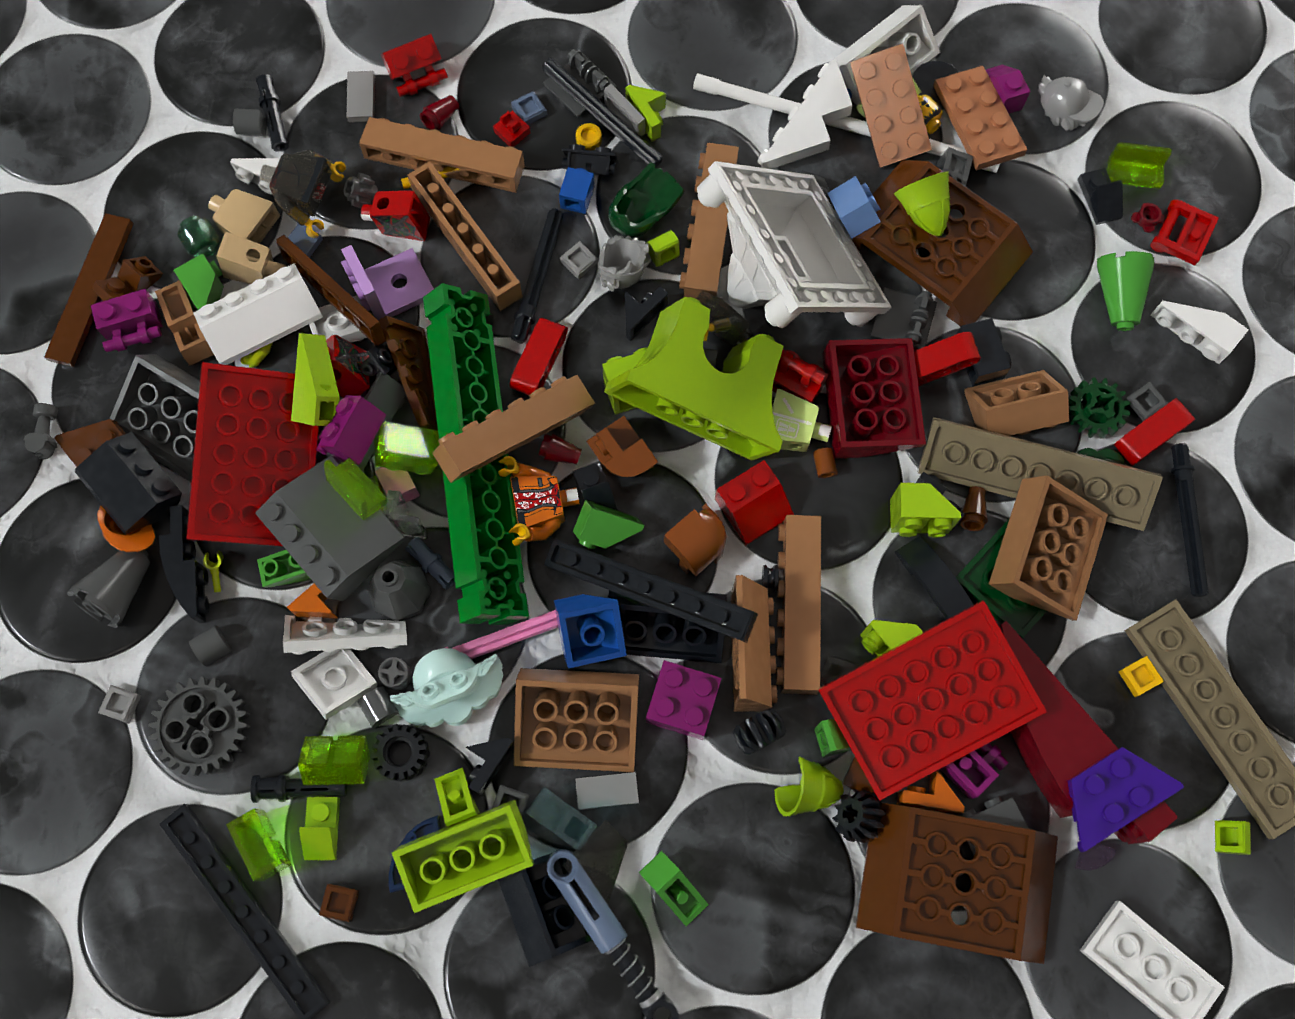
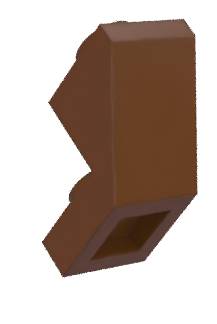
(133, 276)

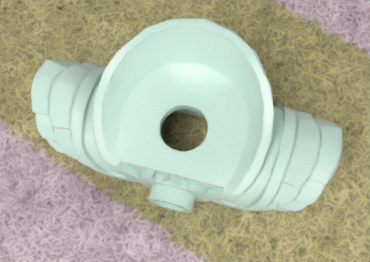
(448, 688)

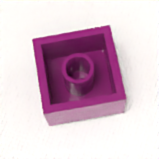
(683, 700)

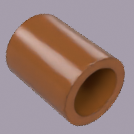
(825, 463)

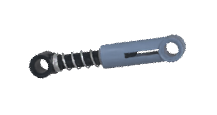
(607, 933)

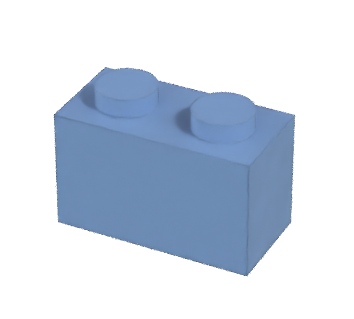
(855, 206)

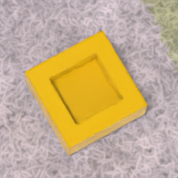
(1140, 676)

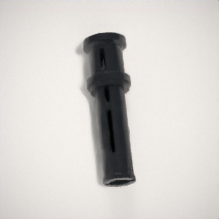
(284, 787)

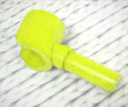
(214, 570)

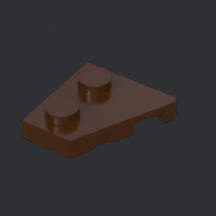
(83, 441)

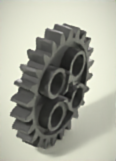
(178, 711)

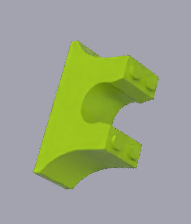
(687, 391)

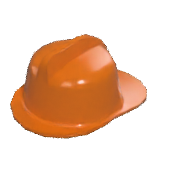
(131, 542)

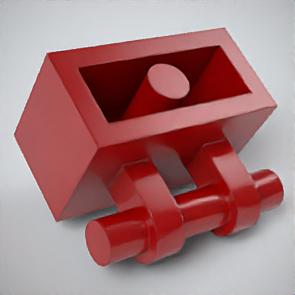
(411, 57)
(799, 377)

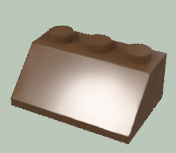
(1019, 404)

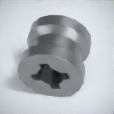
(388, 672)

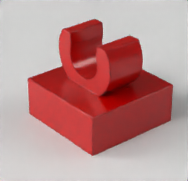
(511, 128)

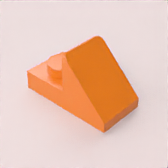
(311, 604)
(940, 796)

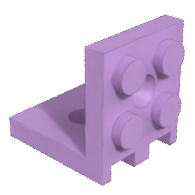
(376, 287)

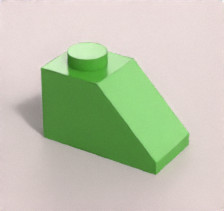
(201, 280)
(604, 526)
(830, 738)
(673, 888)

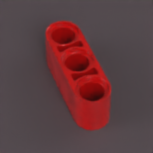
(538, 356)
(946, 357)
(1154, 431)

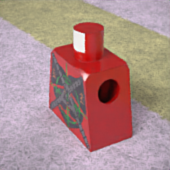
(398, 214)
(346, 364)

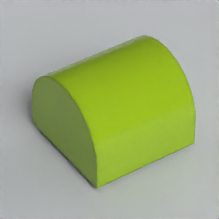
(664, 248)
(1232, 837)

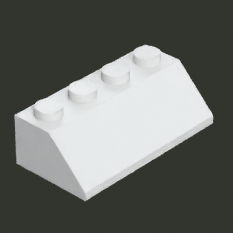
(904, 26)
(257, 315)

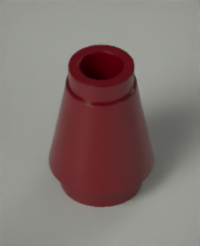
(439, 112)
(559, 450)

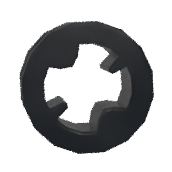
(770, 577)

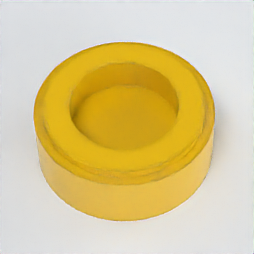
(589, 136)

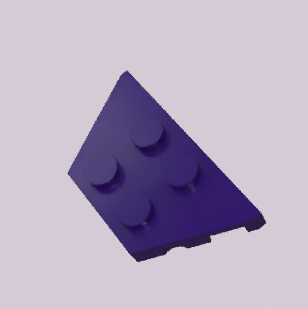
(1116, 794)

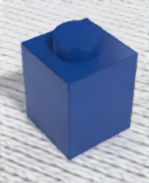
(576, 190)

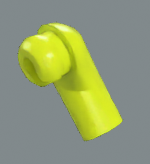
(256, 358)

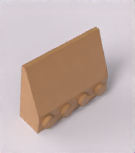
(1049, 547)
(752, 659)
(576, 720)

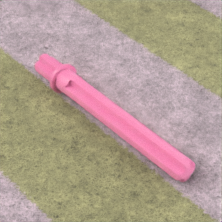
(509, 635)

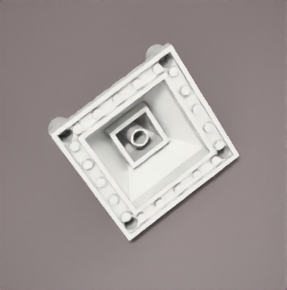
(789, 247)

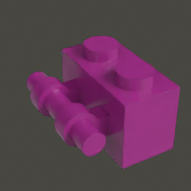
(127, 320)
(351, 429)
(973, 773)

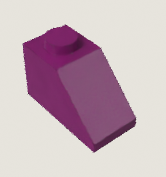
(1009, 86)

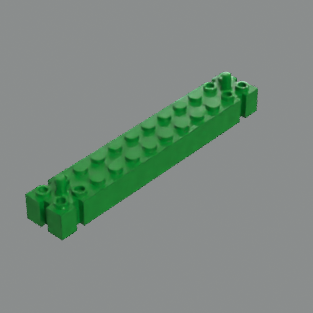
(482, 502)

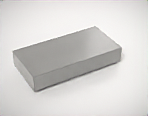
(360, 96)
(624, 109)
(607, 791)

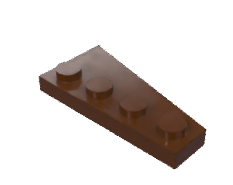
(412, 361)

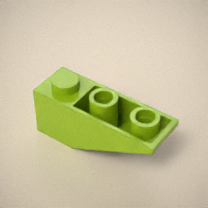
(314, 384)

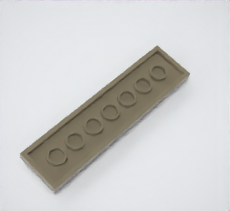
(1002, 461)
(1220, 716)

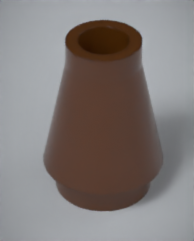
(974, 509)

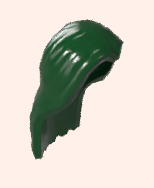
(644, 201)

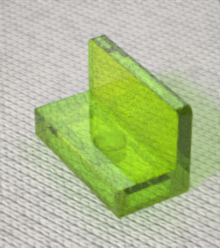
(1138, 164)
(355, 487)

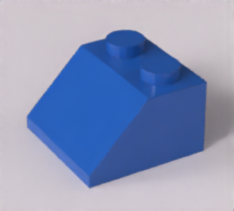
(589, 629)

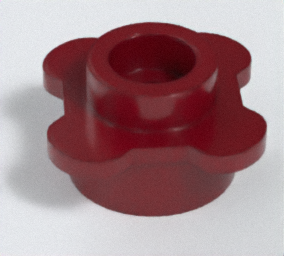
(1151, 211)

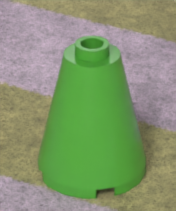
(1125, 286)

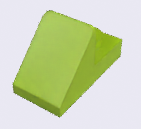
(648, 104)
(455, 797)
(321, 828)

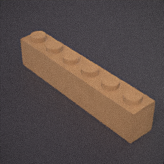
(413, 147)
(707, 232)
(465, 236)
(512, 428)
(800, 605)

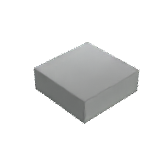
(579, 260)
(119, 704)

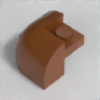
(621, 449)
(697, 540)

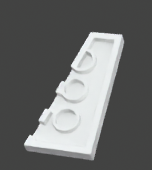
(344, 634)

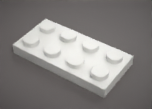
(1150, 966)

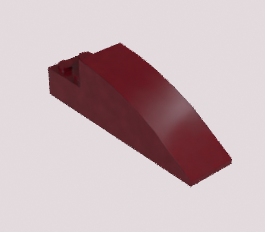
(1067, 743)

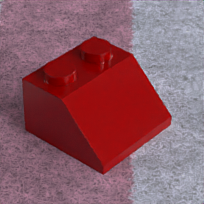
(754, 502)

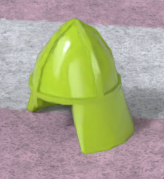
(927, 202)
(816, 790)

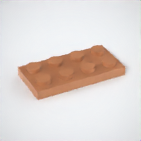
(890, 105)
(980, 117)

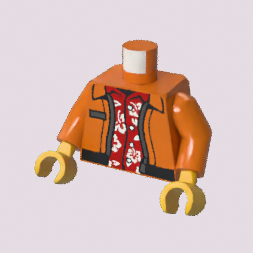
(536, 501)

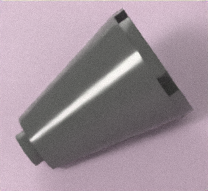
(111, 586)

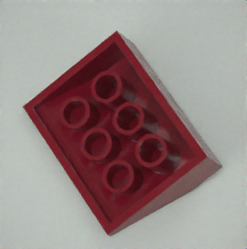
(873, 397)

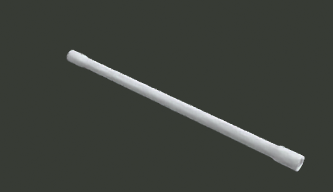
(717, 87)

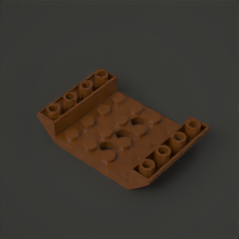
(965, 266)
(912, 885)

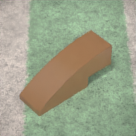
(181, 321)

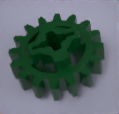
(1100, 419)

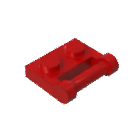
(1192, 236)

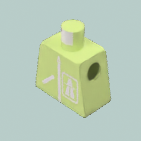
(797, 422)

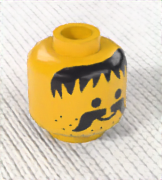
(931, 113)

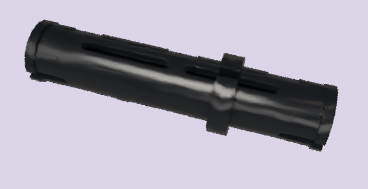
(270, 103)

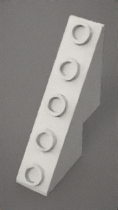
(806, 126)

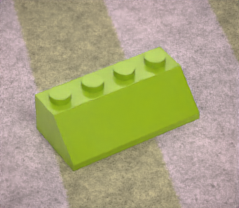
(463, 856)

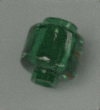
(198, 236)

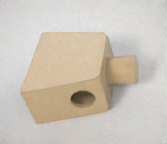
(244, 215)
(245, 259)

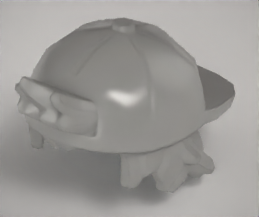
(1069, 102)
(622, 262)

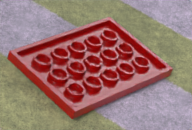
(244, 452)
(932, 700)

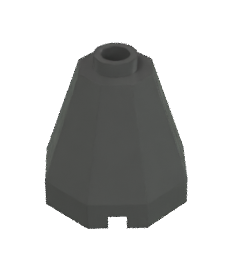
(398, 590)

